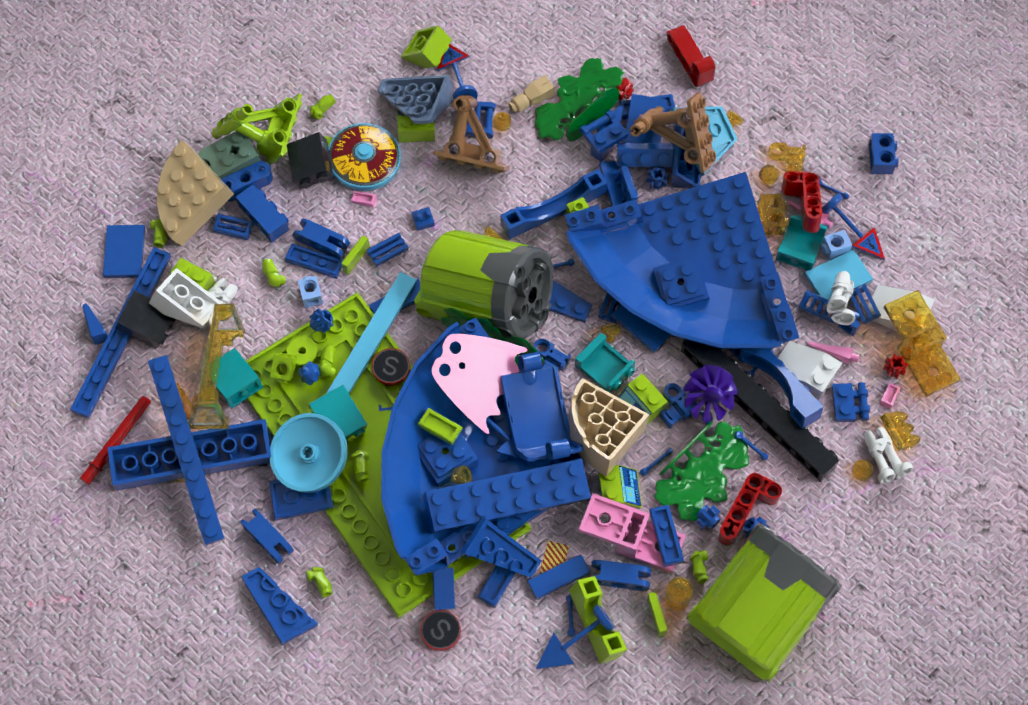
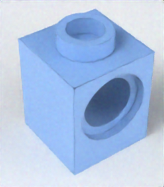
(840, 239)
(310, 298)

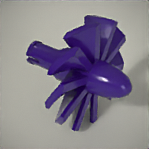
(711, 386)

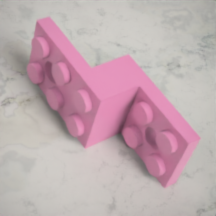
(626, 529)

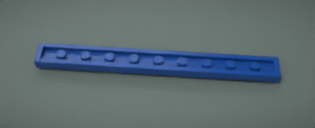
(116, 339)
(186, 450)

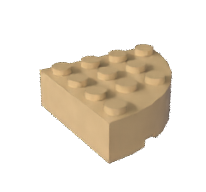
(188, 193)
(603, 425)

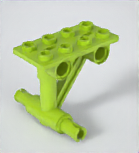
(270, 142)

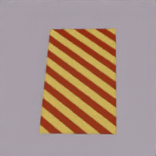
(554, 555)

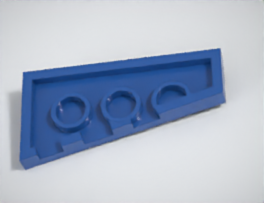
(568, 303)
(498, 548)
(278, 608)

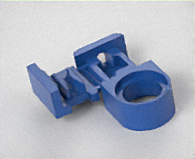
(553, 356)
(675, 412)

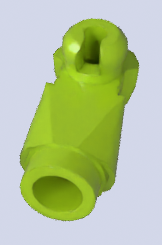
(322, 106)
(160, 234)
(271, 273)
(327, 359)
(360, 468)
(698, 569)
(321, 581)

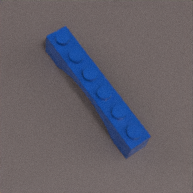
(526, 218)
(803, 405)

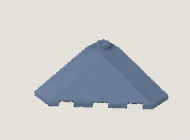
(418, 97)

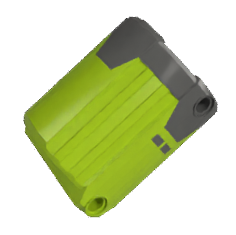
(487, 281)
(764, 602)

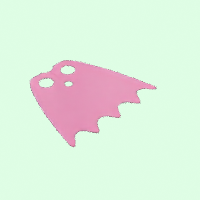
(479, 383)

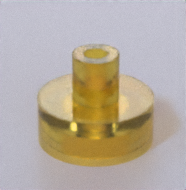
(734, 118)
(502, 121)
(769, 174)
(610, 331)
(862, 470)
(461, 475)

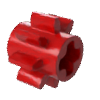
(625, 89)
(895, 371)

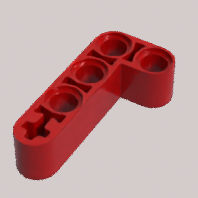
(698, 68)
(808, 189)
(743, 510)

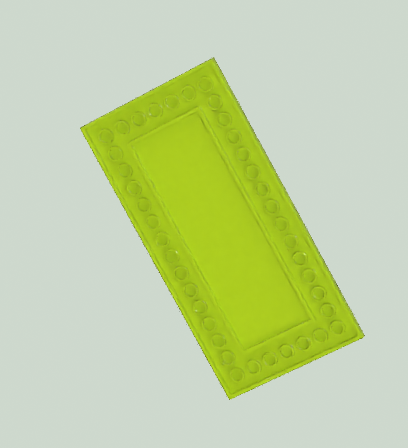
(357, 506)

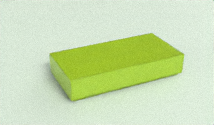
(355, 254)
(440, 426)
(657, 615)

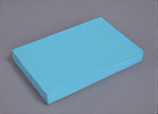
(824, 275)

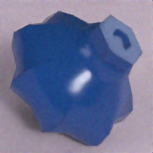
(309, 373)

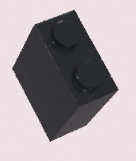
(310, 160)
(144, 321)

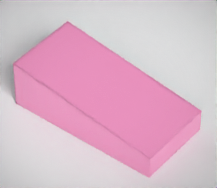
(364, 198)
(890, 395)

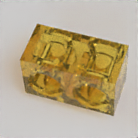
(769, 214)

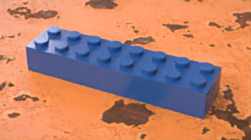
(218, 450)
(506, 496)

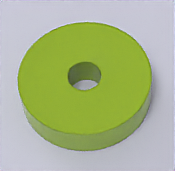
(306, 344)

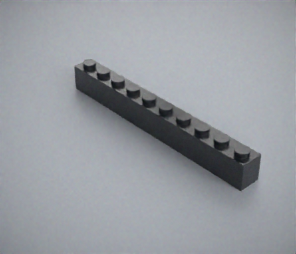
(767, 411)

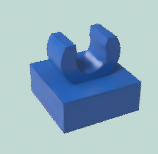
(423, 218)
(852, 328)

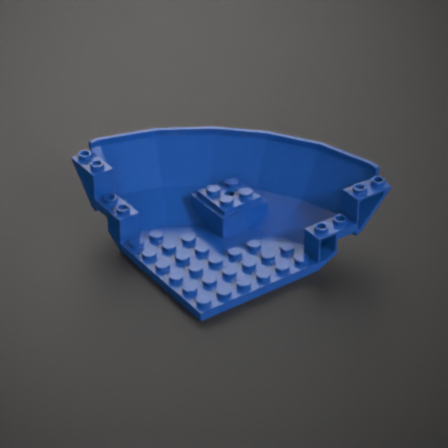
(696, 235)
(416, 465)

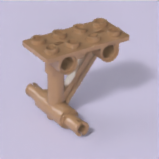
(694, 121)
(468, 152)

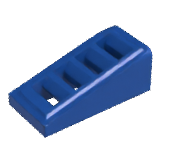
(807, 295)
(96, 330)

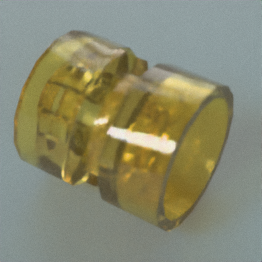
(678, 593)

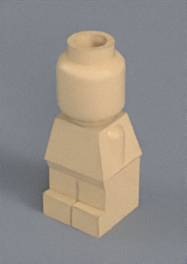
(534, 94)

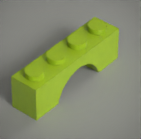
(606, 644)

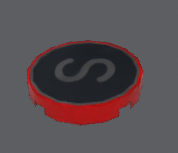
(390, 367)
(440, 630)

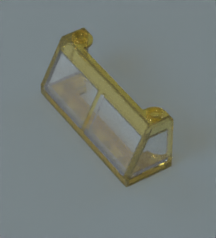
(220, 331)

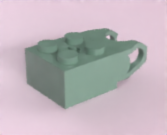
(230, 154)

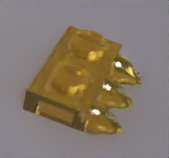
(899, 430)

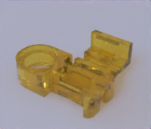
(792, 154)

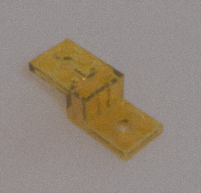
(922, 343)

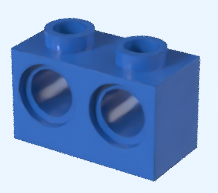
(879, 153)

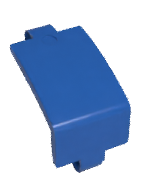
(537, 411)

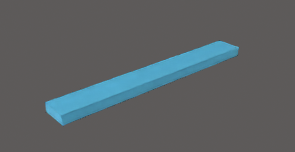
(374, 333)

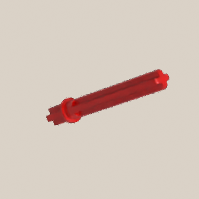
(118, 436)

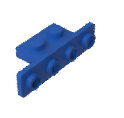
(620, 183)

